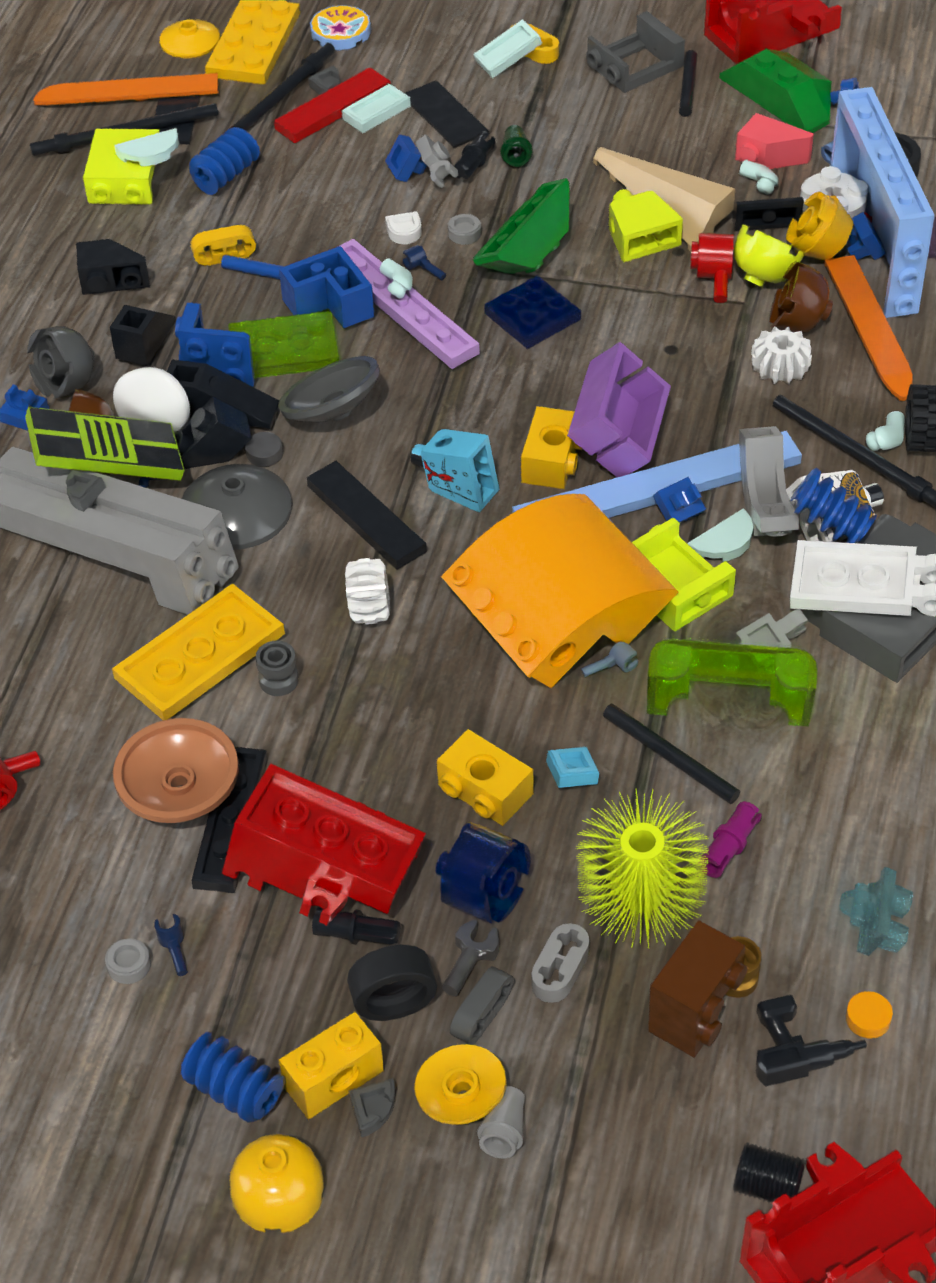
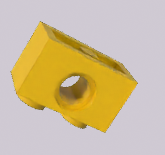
(548, 450)
(484, 777)
(331, 1065)

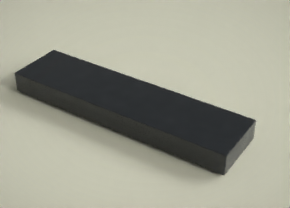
(366, 515)
(221, 821)

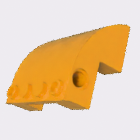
(557, 583)

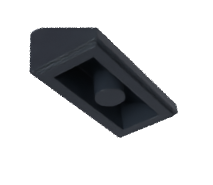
(767, 213)

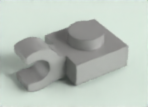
(436, 158)
(769, 631)

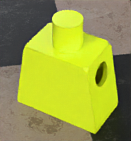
(643, 224)

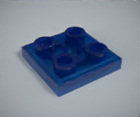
(532, 312)

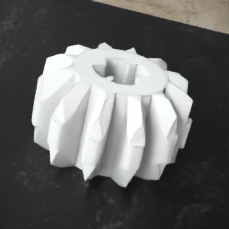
(781, 355)
(367, 591)

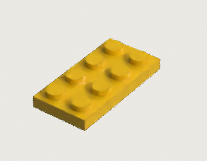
(253, 40)
(197, 652)

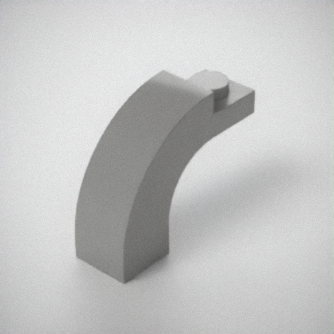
(765, 482)

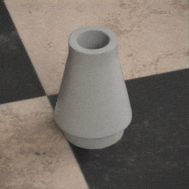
(503, 1127)

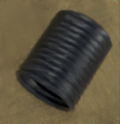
(767, 1173)

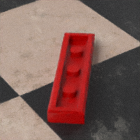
(328, 106)

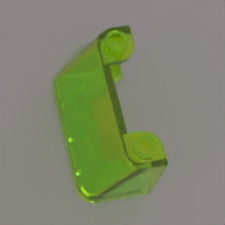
(783, 667)

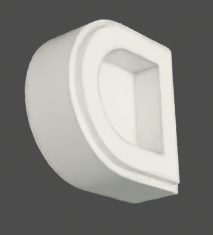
(404, 227)

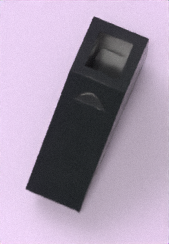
(204, 382)

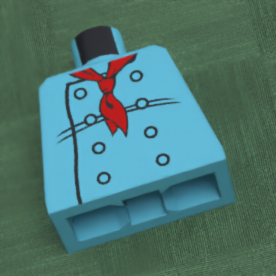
(459, 467)

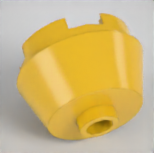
(821, 228)

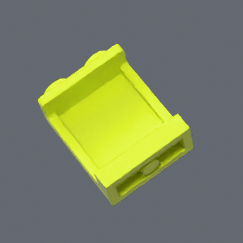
(111, 179)
(698, 582)

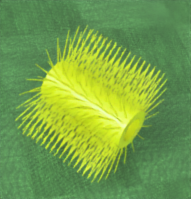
(642, 868)

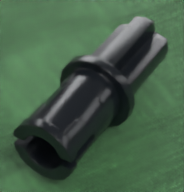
(474, 155)
(358, 927)

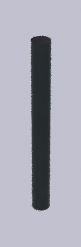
(671, 753)

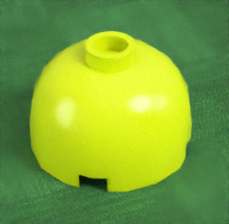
(763, 257)

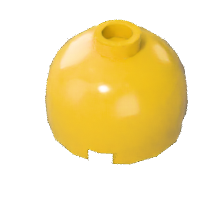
(276, 1183)

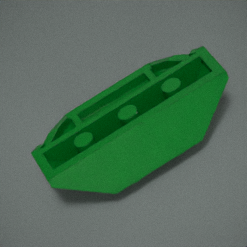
(783, 88)
(529, 232)

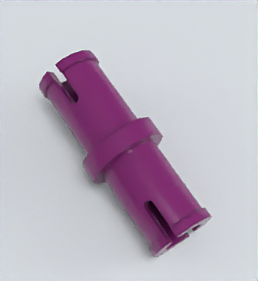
(730, 838)

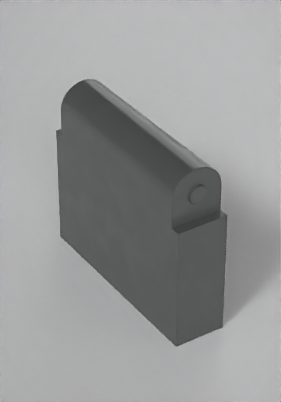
(882, 640)

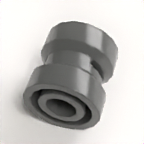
(277, 668)

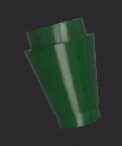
(516, 148)

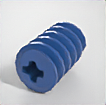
(223, 160)
(833, 508)
(229, 1079)

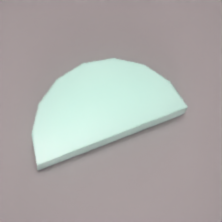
(149, 149)
(726, 539)

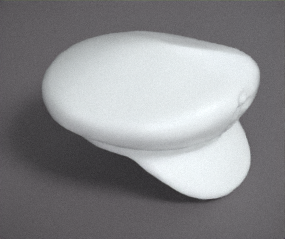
(151, 396)

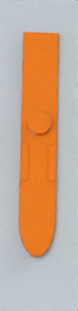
(128, 89)
(871, 324)

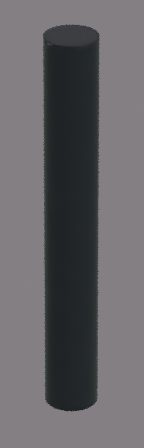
(688, 82)

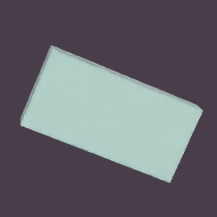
(507, 48)
(376, 108)

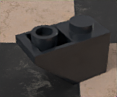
(110, 267)
(139, 333)
(212, 435)

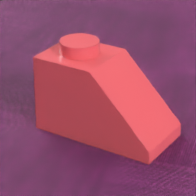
(773, 143)

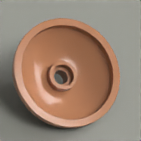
(171, 756)

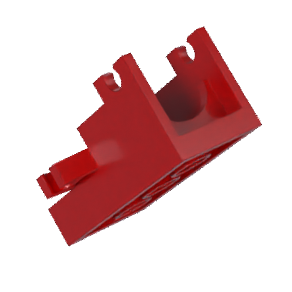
(752, 26)
(319, 845)
(844, 1227)

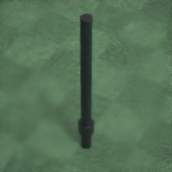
(309, 66)
(64, 142)
(916, 487)

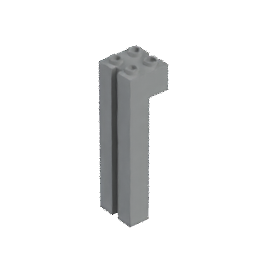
(126, 526)

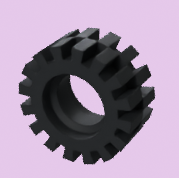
(921, 418)

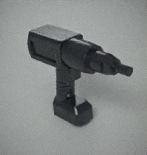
(790, 1056)

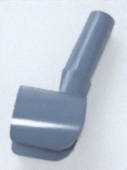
(620, 654)

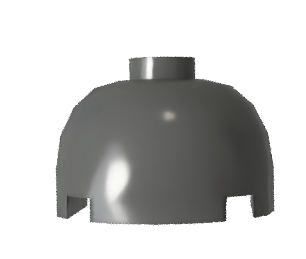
(60, 360)

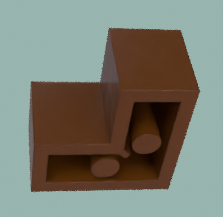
(691, 988)

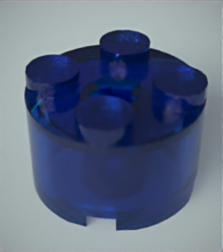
(483, 873)

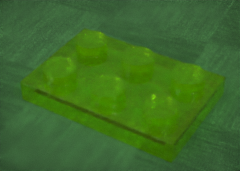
(290, 343)

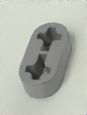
(552, 959)

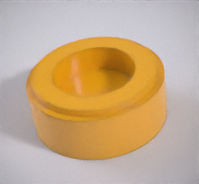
(869, 1014)

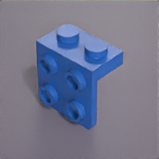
(218, 348)

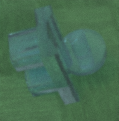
(871, 909)

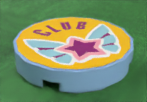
(340, 26)

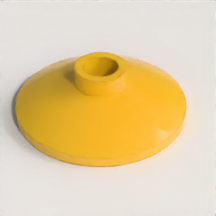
(189, 38)
(458, 1070)

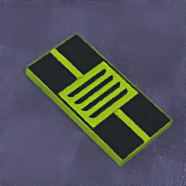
(103, 444)

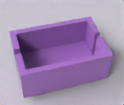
(621, 418)

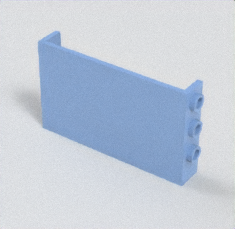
(899, 209)

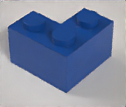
(330, 283)

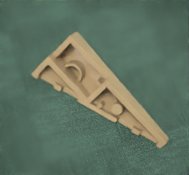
(695, 199)

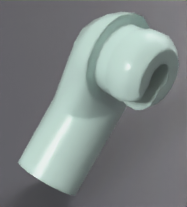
(765, 176)
(400, 276)
(887, 436)

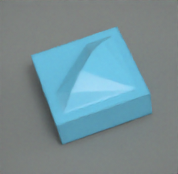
(572, 767)

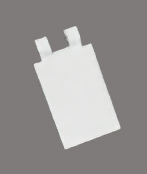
(863, 578)

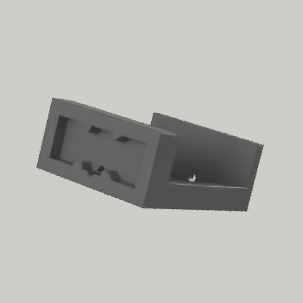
(650, 35)

